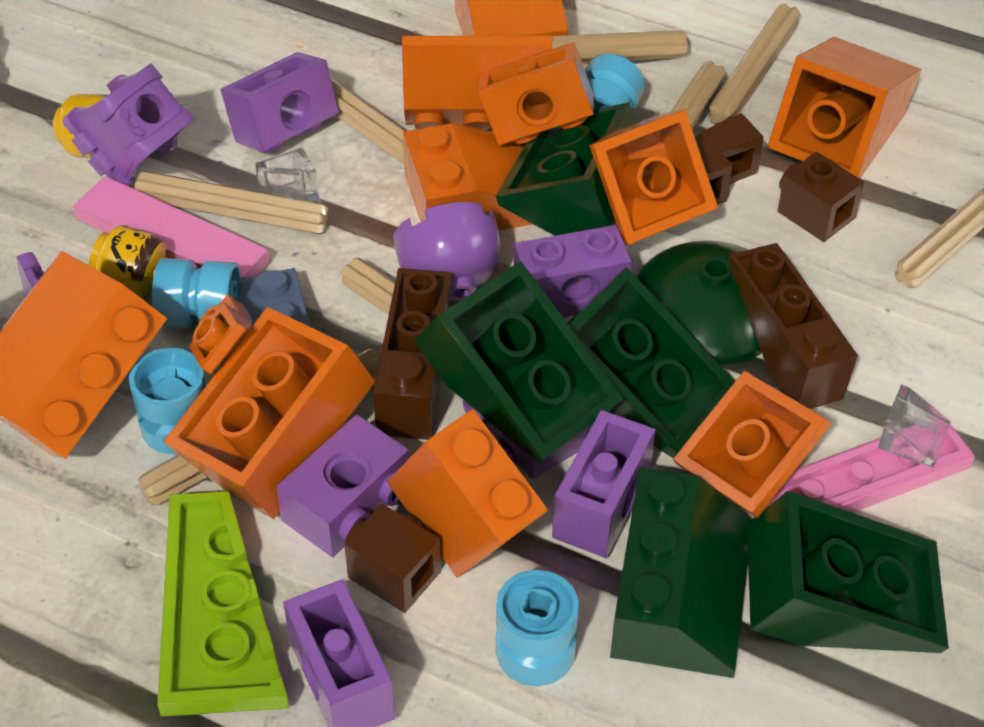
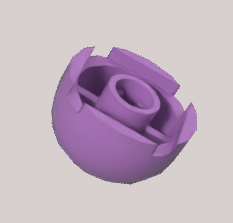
(452, 240)

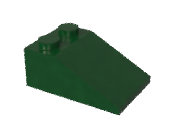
(650, 361)
(518, 363)
(842, 580)

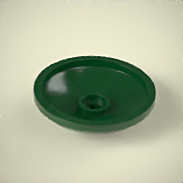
(702, 294)

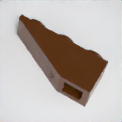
(794, 331)
(405, 380)

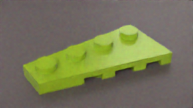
(213, 625)

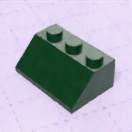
(558, 179)
(681, 576)

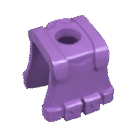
(128, 124)

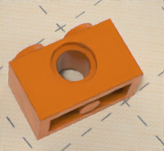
(553, 72)

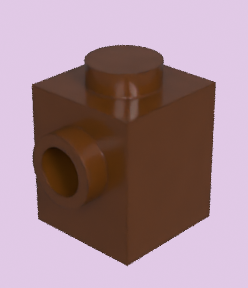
(819, 196)
(392, 556)

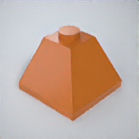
(653, 175)
(751, 443)

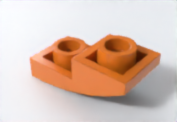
(219, 333)

